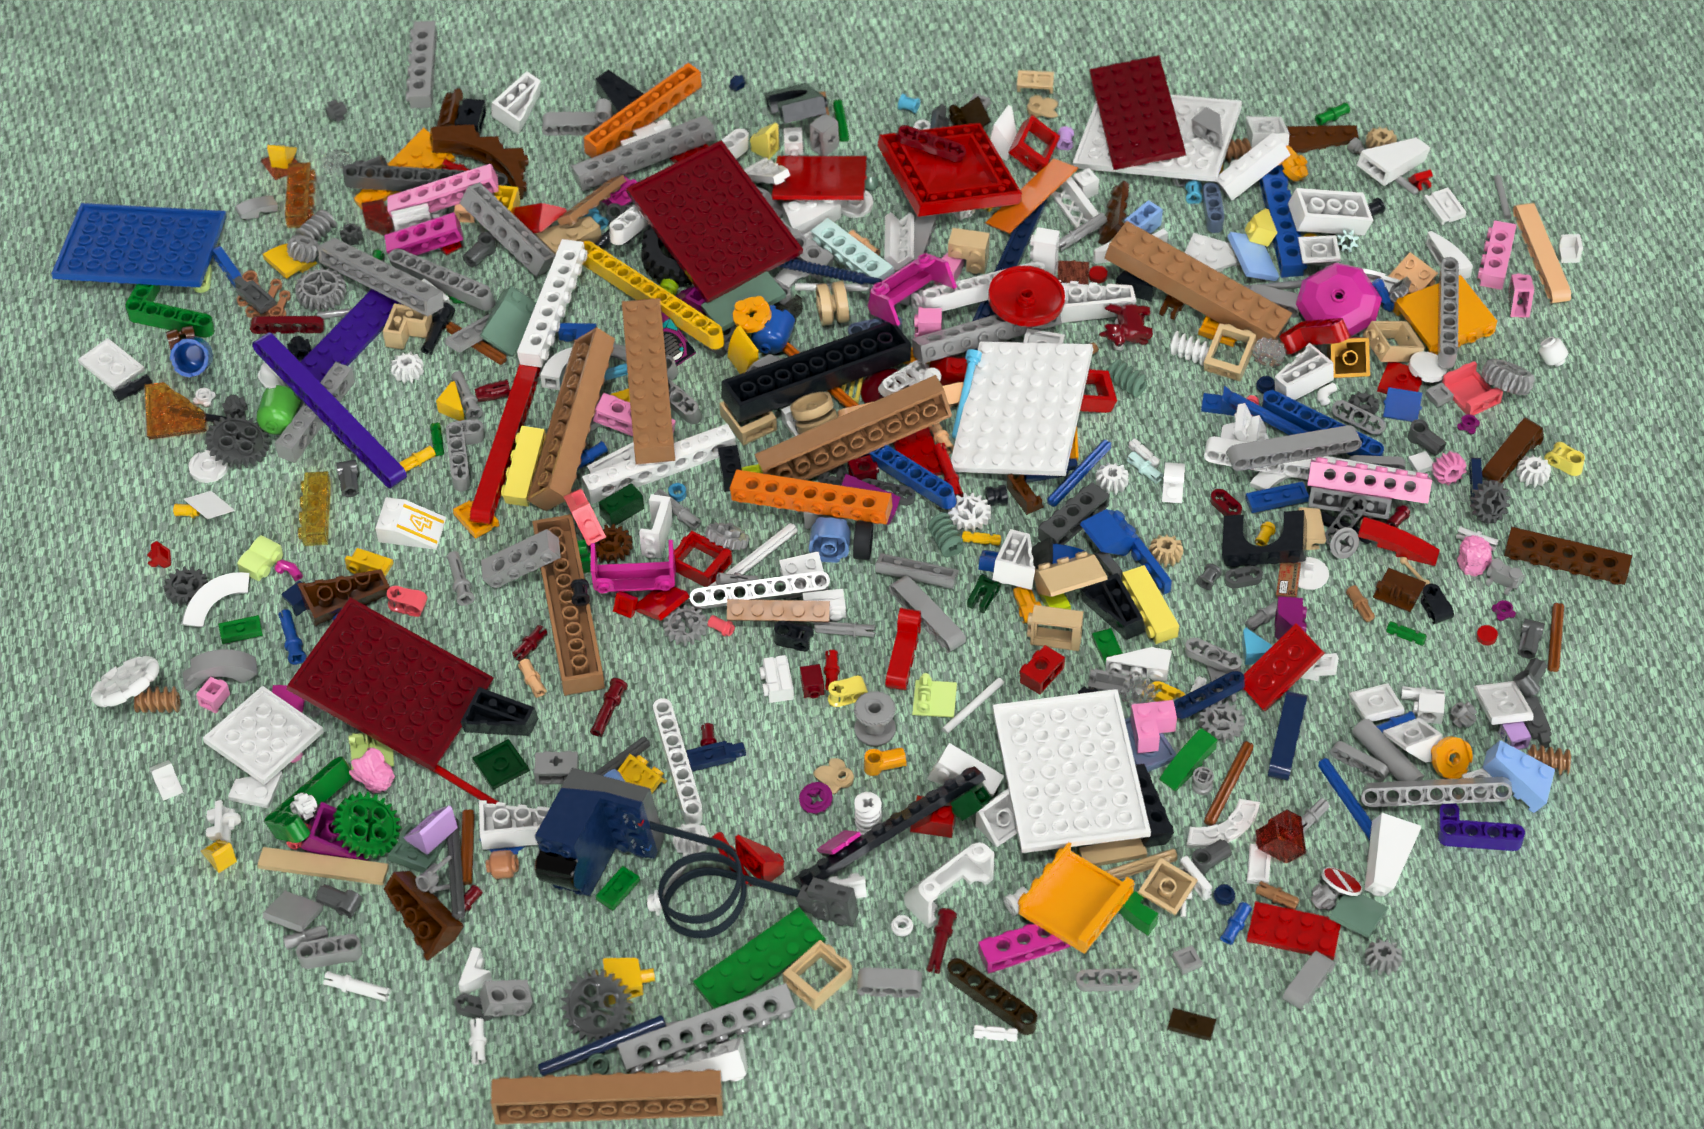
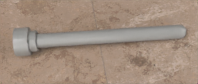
(1356, 146)

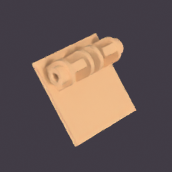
(1417, 271)

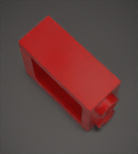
(1021, 150)
(1106, 395)
(722, 560)

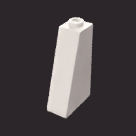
(1393, 160)
(1388, 852)

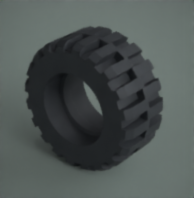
(657, 263)

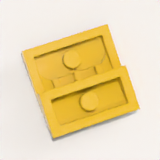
(285, 265)
(742, 350)

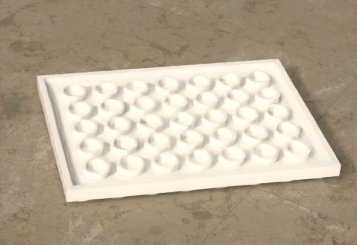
(1202, 158)
(1022, 408)
(1070, 771)

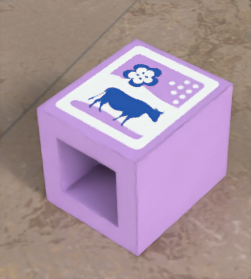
(1515, 734)

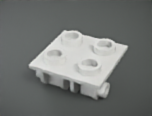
(802, 564)

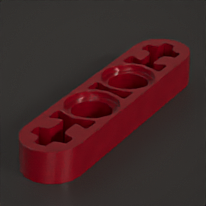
(931, 140)
(314, 324)

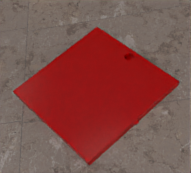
(822, 178)

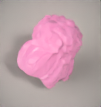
(1474, 555)
(372, 771)

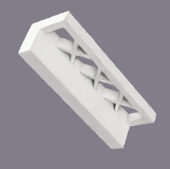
(1078, 199)
(894, 242)

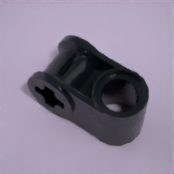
(1436, 604)
(791, 635)

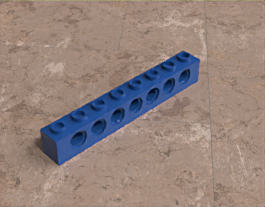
(1285, 242)

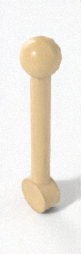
(1403, 560)

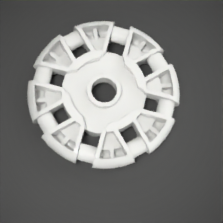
(125, 681)

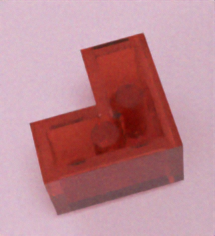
(1282, 837)

